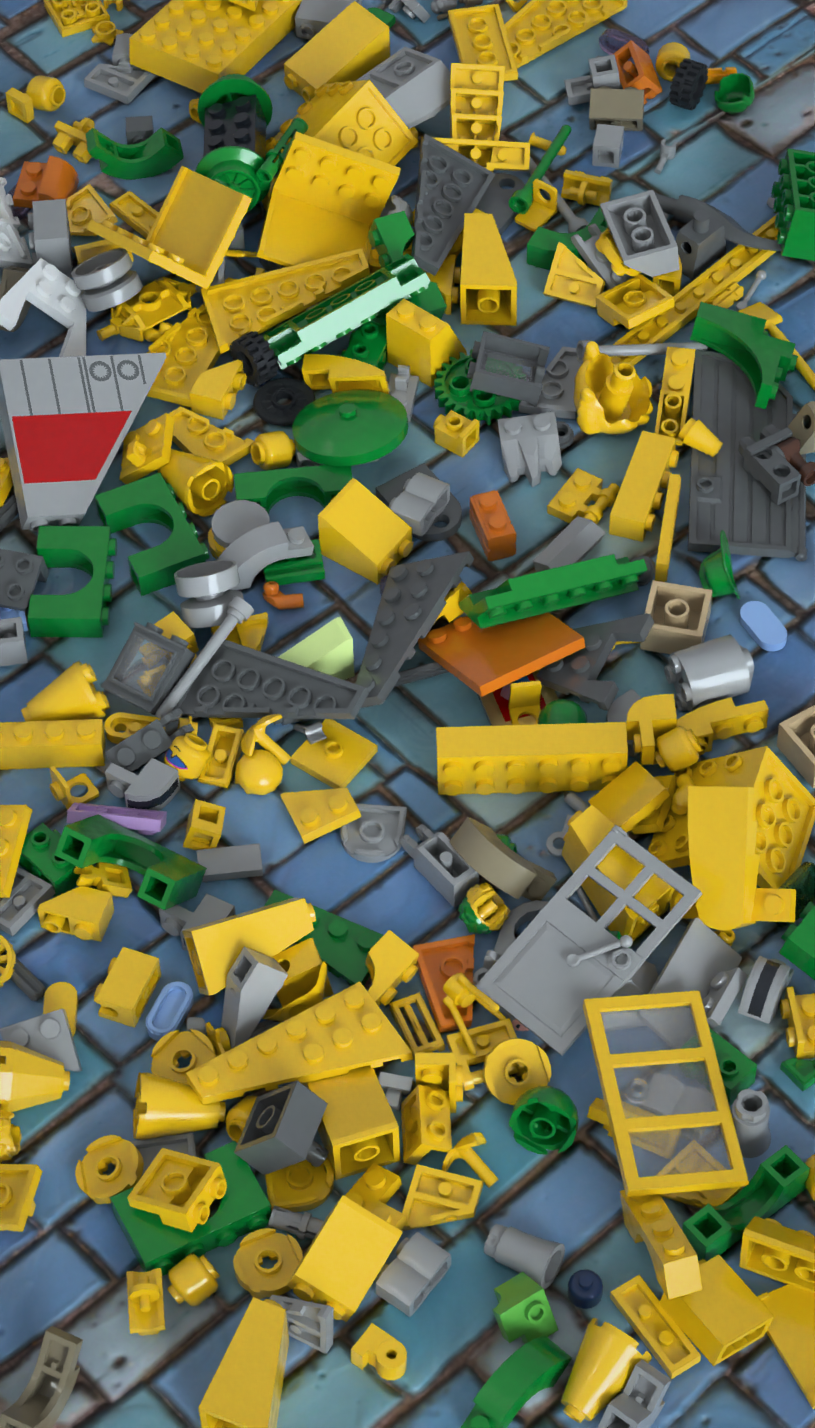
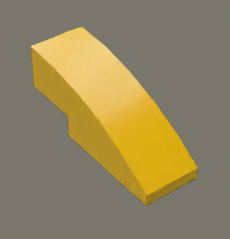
(342, 374)

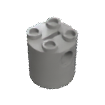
(709, 672)

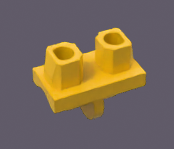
(74, 136)
(586, 188)
(145, 1302)

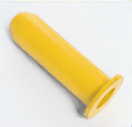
(544, 144)

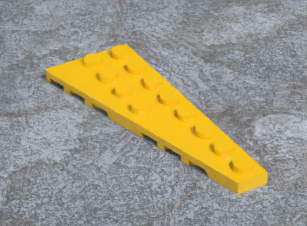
(549, 23)

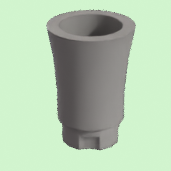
(751, 1122)
(525, 1253)

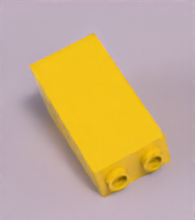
(339, 52)
(487, 277)
(583, 836)
(265, 930)
(357, 1122)
(251, 1373)

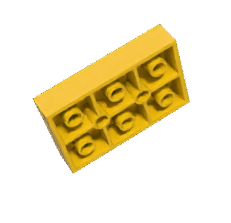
(209, 39)

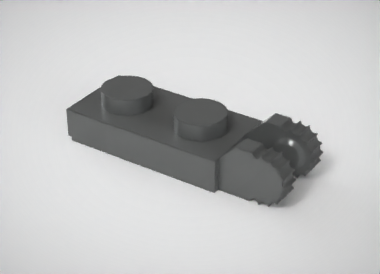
(146, 743)

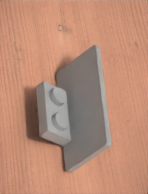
(704, 965)

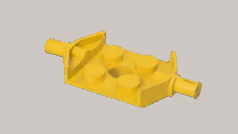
(136, 315)

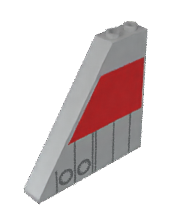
(66, 427)

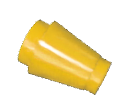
(700, 437)

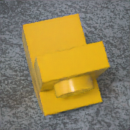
(649, 720)

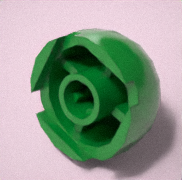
(544, 1120)

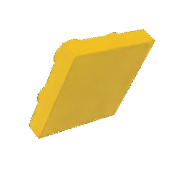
(75, 15)
(630, 797)

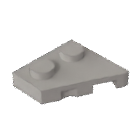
(118, 81)
(24, 900)
(47, 1035)
(308, 1322)

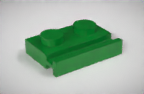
(297, 569)

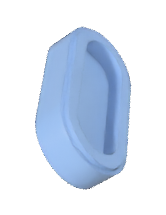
(763, 626)
(169, 1009)

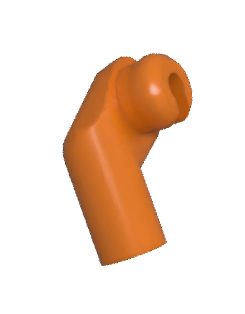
(280, 600)

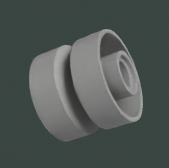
(210, 591)

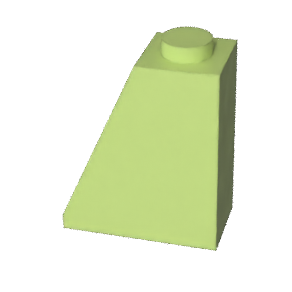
(326, 651)

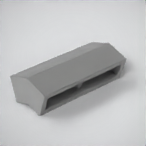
(570, 545)

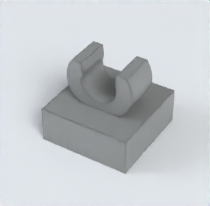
(396, 1087)

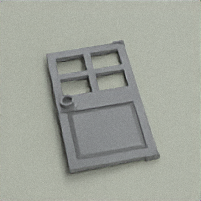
(533, 973)

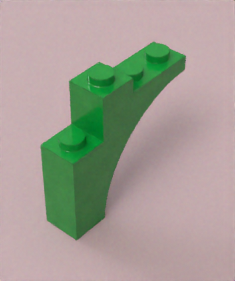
(747, 344)

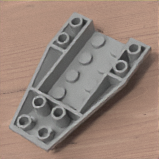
(412, 85)

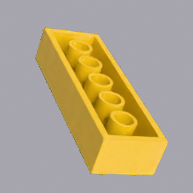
(530, 757)

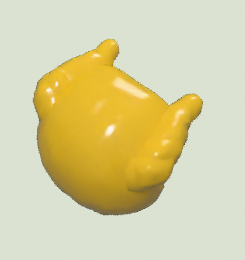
(610, 395)

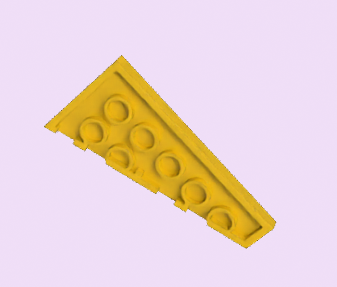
(276, 295)
(311, 1046)

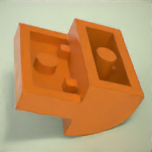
(45, 182)

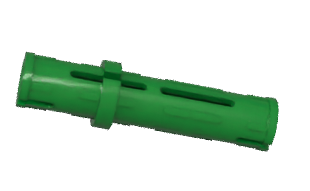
(268, 168)

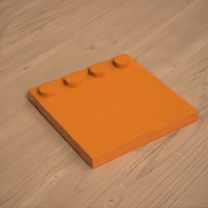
(500, 653)

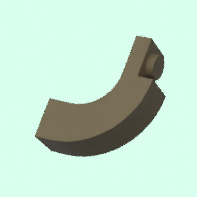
(49, 1385)

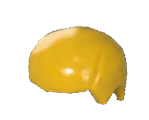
(259, 773)

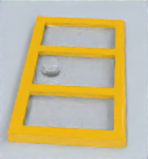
(664, 1094)

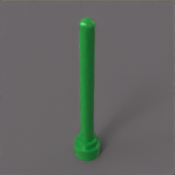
(522, 199)

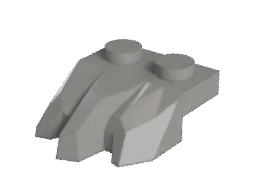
(530, 446)

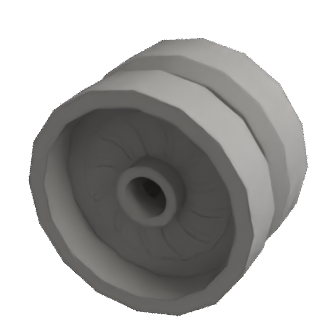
(107, 280)

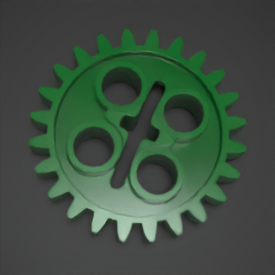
(453, 393)

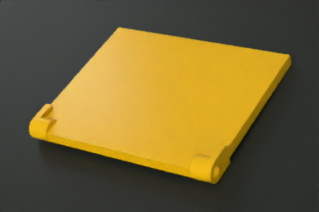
(794, 1333)

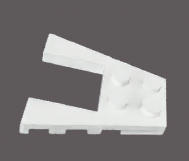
(12, 247)
(55, 296)

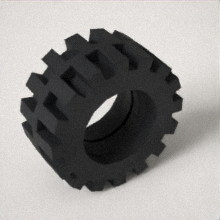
(688, 84)
(257, 358)

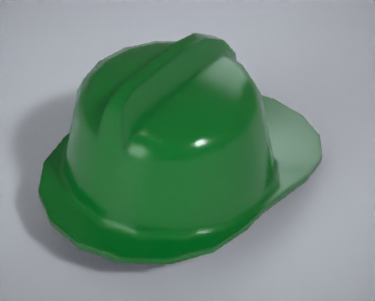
(717, 571)

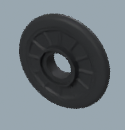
(270, 393)

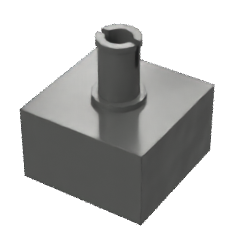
(283, 1129)

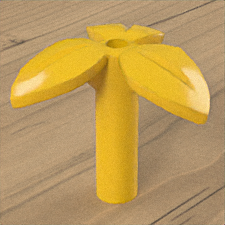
(257, 734)
(464, 1150)

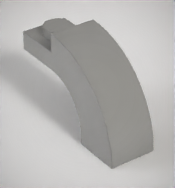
(264, 546)

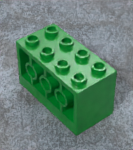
(795, 204)

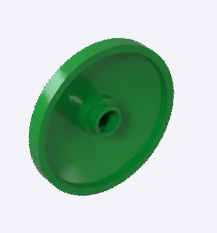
(350, 427)

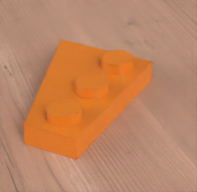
(436, 965)

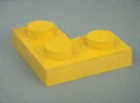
(375, 1190)

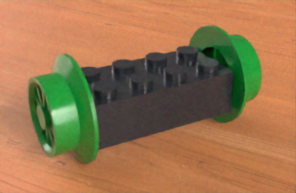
(235, 125)

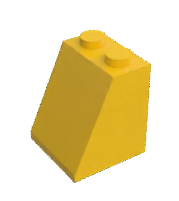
(419, 341)
(363, 533)
(344, 1258)

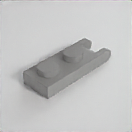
(596, 260)

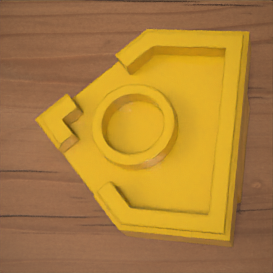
(83, 207)

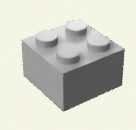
(51, 234)

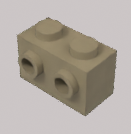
(617, 108)

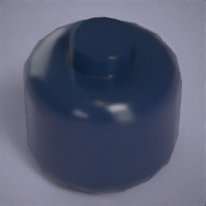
(585, 1289)

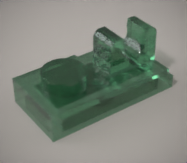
(804, 883)

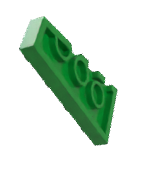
(339, 942)

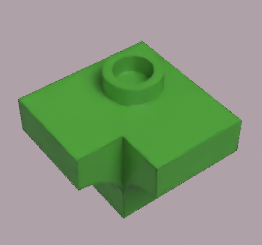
(523, 1310)

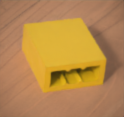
(722, 1314)

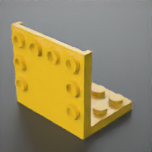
(353, 118)
(323, 202)
(189, 230)
(780, 807)

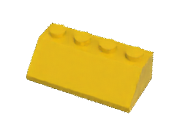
(779, 1253)

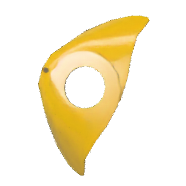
(302, 1003)

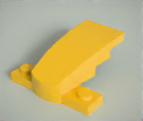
(477, 119)
(726, 863)

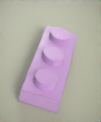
(145, 821)

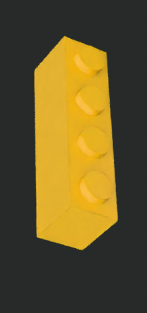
(643, 486)
(52, 744)

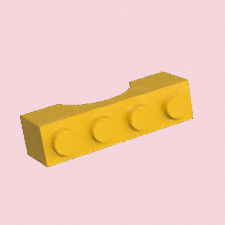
(389, 964)
(670, 1250)

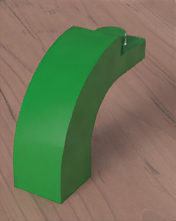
(137, 160)
(544, 242)
(520, 1377)

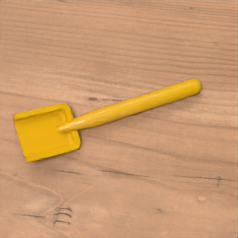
(773, 318)

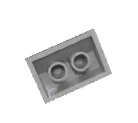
(642, 233)

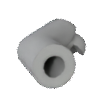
(443, 5)

